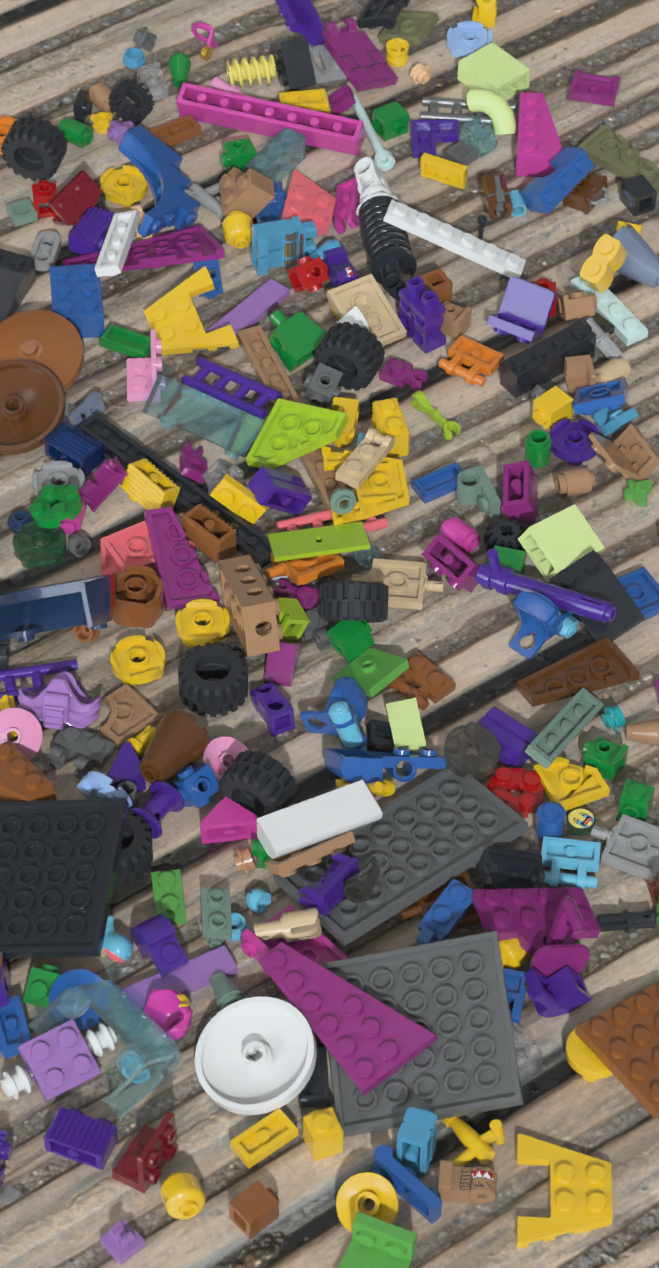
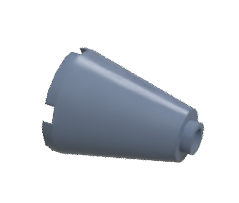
(641, 261)

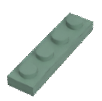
(564, 728)

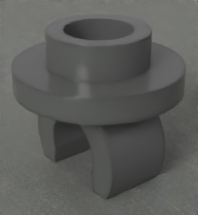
(144, 39)

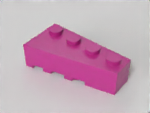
(536, 137)

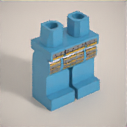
(281, 243)

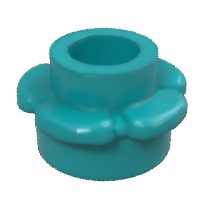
(613, 718)

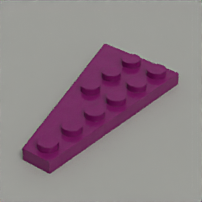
(171, 248)
(353, 1026)

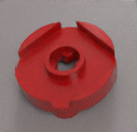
(520, 780)

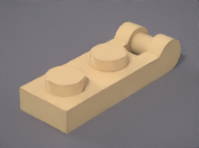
(365, 459)

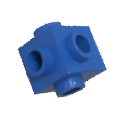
(196, 784)

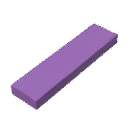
(254, 307)
(187, 978)

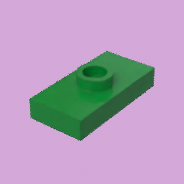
(126, 342)

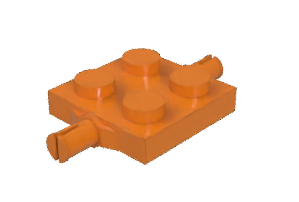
(305, 570)

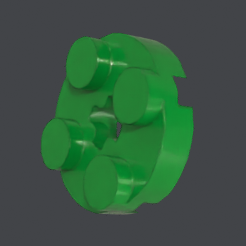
(56, 505)

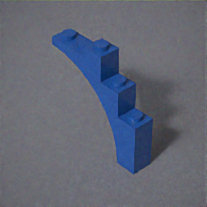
(162, 172)

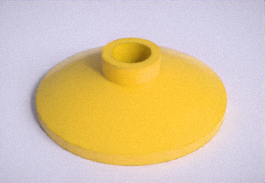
(357, 1190)

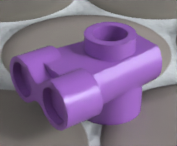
(118, 130)

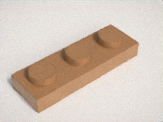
(310, 855)

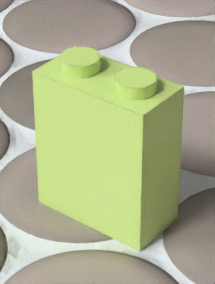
(495, 71)
(559, 541)

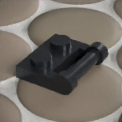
(376, 15)

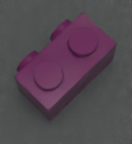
(520, 492)
(453, 562)

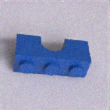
(547, 192)

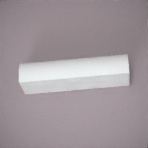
(317, 819)

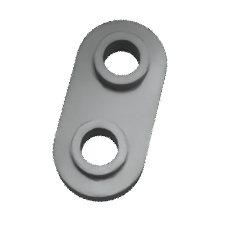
(46, 250)

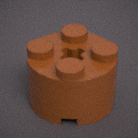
(138, 597)

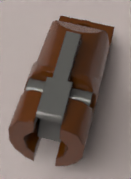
(494, 194)

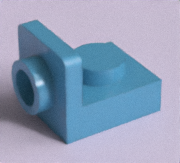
(613, 420)

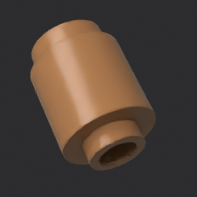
(99, 96)
(574, 481)

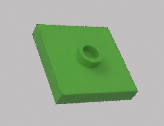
(374, 670)

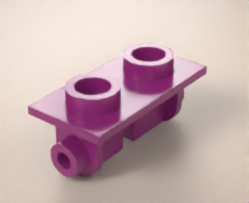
(107, 479)

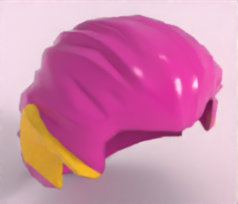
(170, 1012)

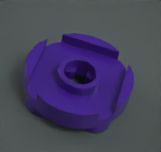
(573, 452)

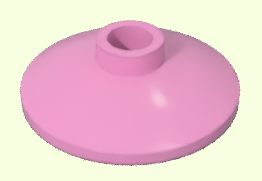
(27, 727)
(222, 752)

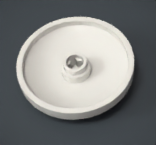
(255, 1055)

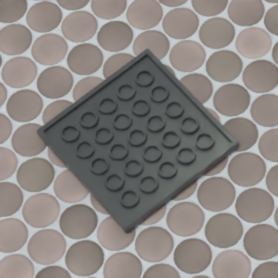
(459, 996)

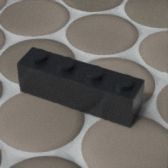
(546, 358)

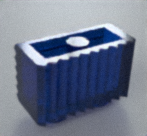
(74, 446)

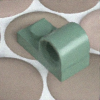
(476, 488)

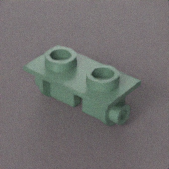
(216, 915)

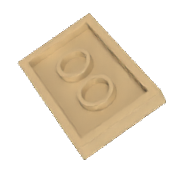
(372, 304)

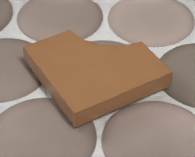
(128, 715)

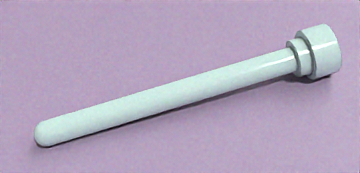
(383, 157)

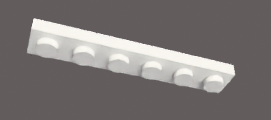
(454, 239)

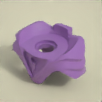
(61, 703)

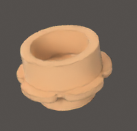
(420, 73)

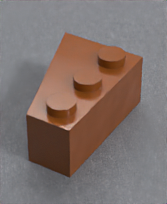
(21, 779)

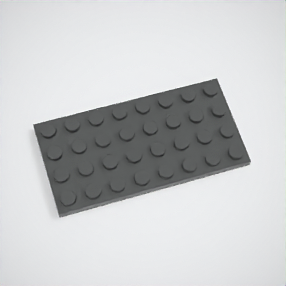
(417, 847)

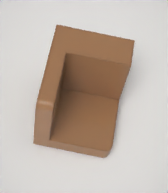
(578, 373)

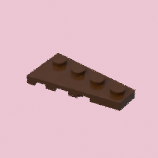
(591, 668)

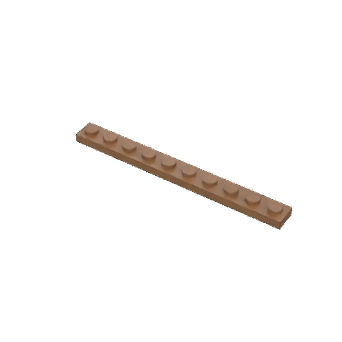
(272, 374)

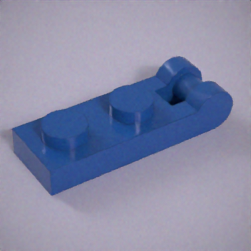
(407, 1184)

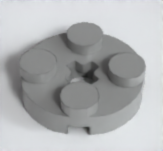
(57, 471)

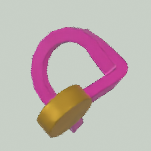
(206, 52)

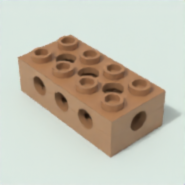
(250, 605)

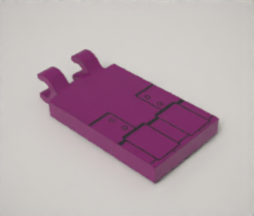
(358, 56)

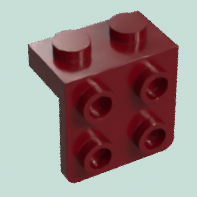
(75, 199)

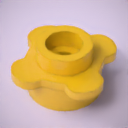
(101, 121)

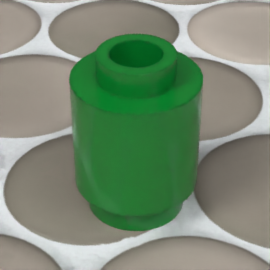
(76, 132)
(538, 448)

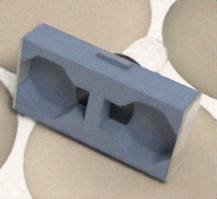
(83, 411)

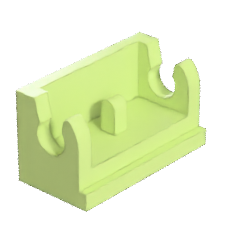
(406, 725)

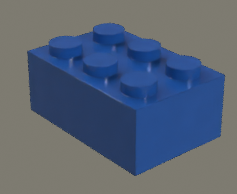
(78, 298)

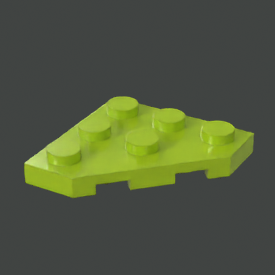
(294, 431)

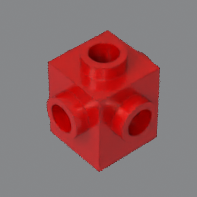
(308, 274)

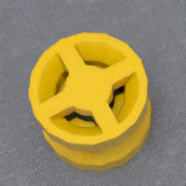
(397, 52)

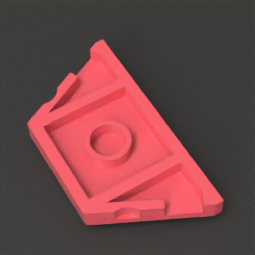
(309, 203)
(127, 548)

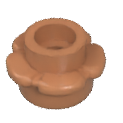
(244, 860)

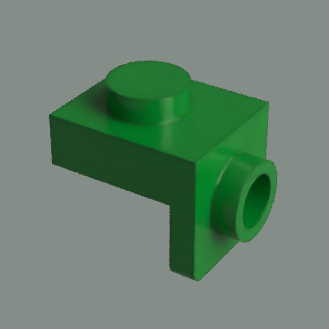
(40, 984)

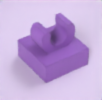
(122, 1241)

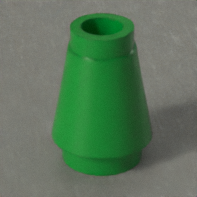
(179, 69)

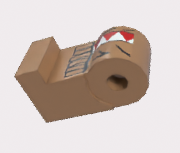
(466, 1184)

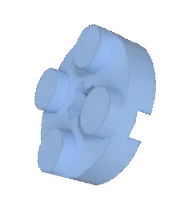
(458, 42)
(97, 786)

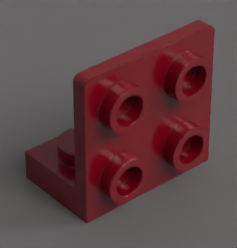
(147, 1154)

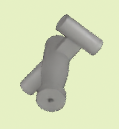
(206, 198)

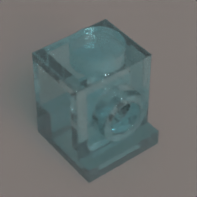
(479, 136)

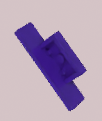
(304, 19)

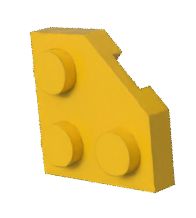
(571, 784)

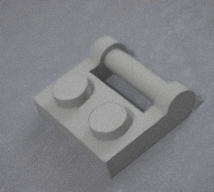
(331, 69)

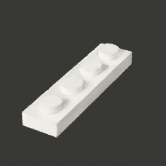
(117, 243)

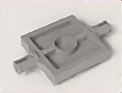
(631, 847)

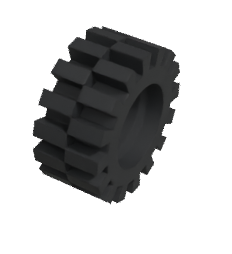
(137, 94)

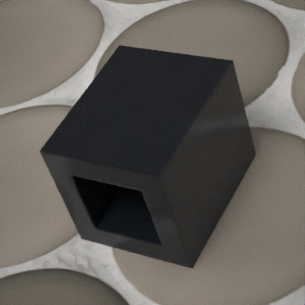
(638, 195)

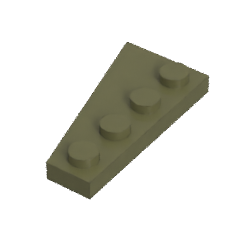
(617, 157)

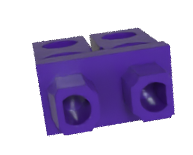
(423, 313)

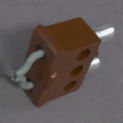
(588, 193)

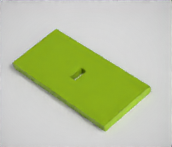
(333, 540)

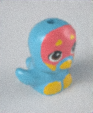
(116, 945)

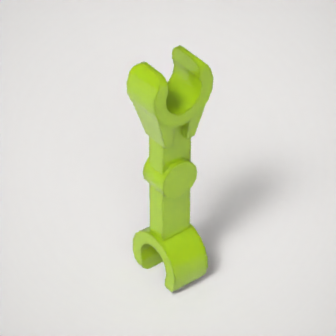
(422, 404)

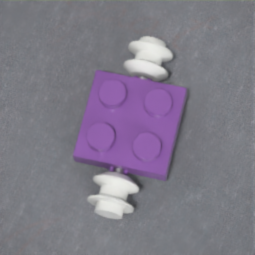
(59, 1060)

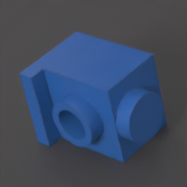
(216, 277)

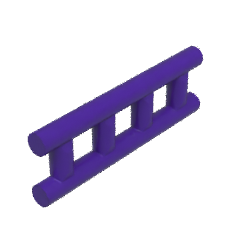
(235, 400)
(36, 673)

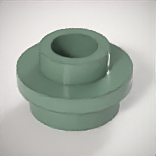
(339, 495)

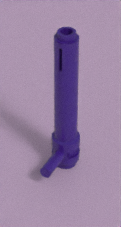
(507, 582)

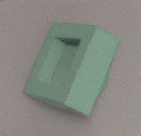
(21, 212)

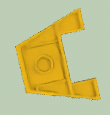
(179, 323)
(380, 493)
(577, 1192)

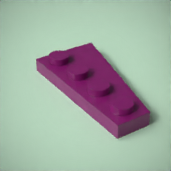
(176, 561)

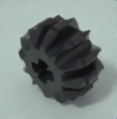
(504, 534)

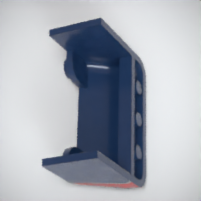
(57, 607)

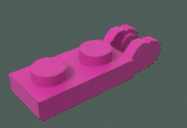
(345, 205)

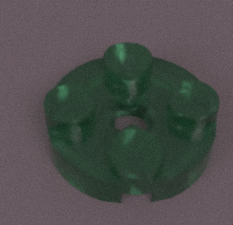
(39, 556)

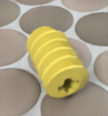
(251, 71)

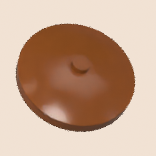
(45, 340)

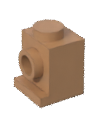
(576, 304)
(456, 320)

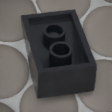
(16, 280)
(595, 578)

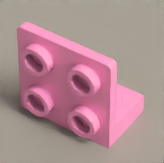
(144, 372)

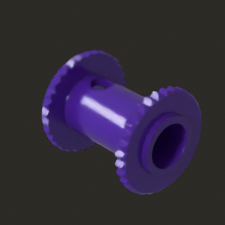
(164, 799)

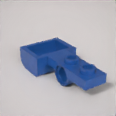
(368, 766)

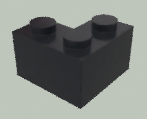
(295, 64)

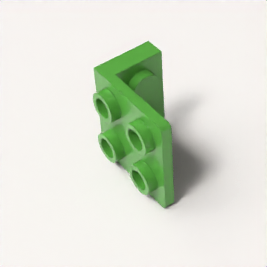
(379, 1245)

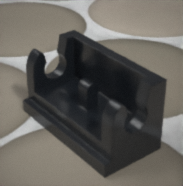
(510, 869)

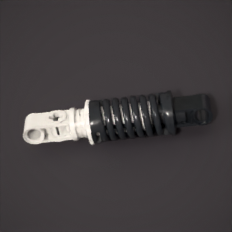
(385, 244)

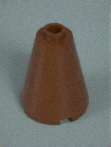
(173, 746)

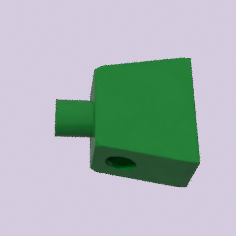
(295, 338)

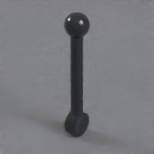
(481, 221)

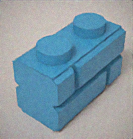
(417, 1140)

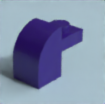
(158, 940)
(558, 993)

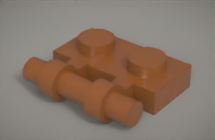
(427, 679)

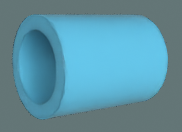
(518, 203)

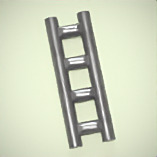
(457, 106)

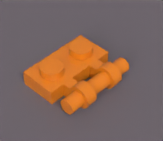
(474, 355)

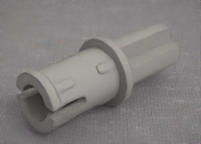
(603, 341)

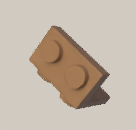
(628, 454)

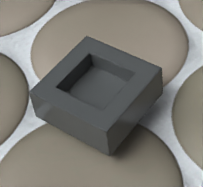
(461, 153)

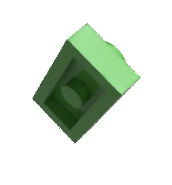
(169, 895)

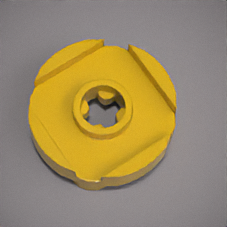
(113, 181)
(197, 610)
(138, 673)

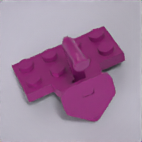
(543, 922)

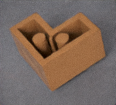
(245, 192)

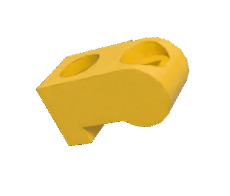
(485, 12)
(351, 408)

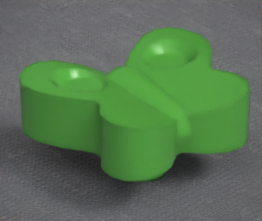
(638, 491)

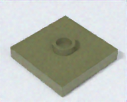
(411, 26)

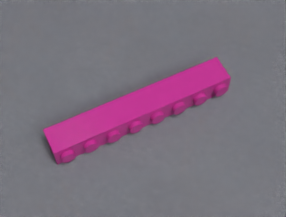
(270, 118)

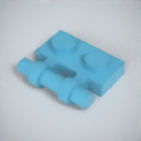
(570, 855)

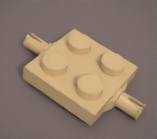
(405, 579)

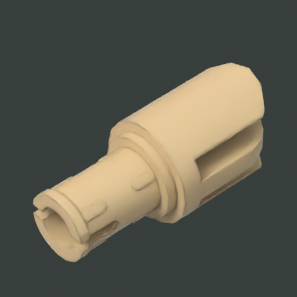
(291, 926)

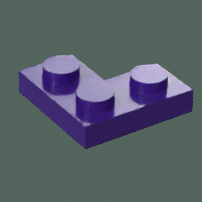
(428, 132)

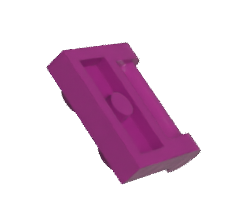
(594, 88)

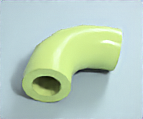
(495, 107)

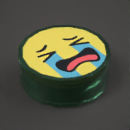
(580, 821)

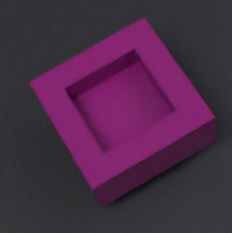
(342, 100)

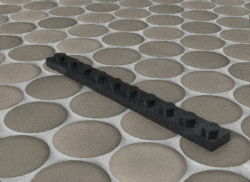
(127, 451)

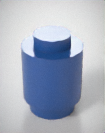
(550, 820)

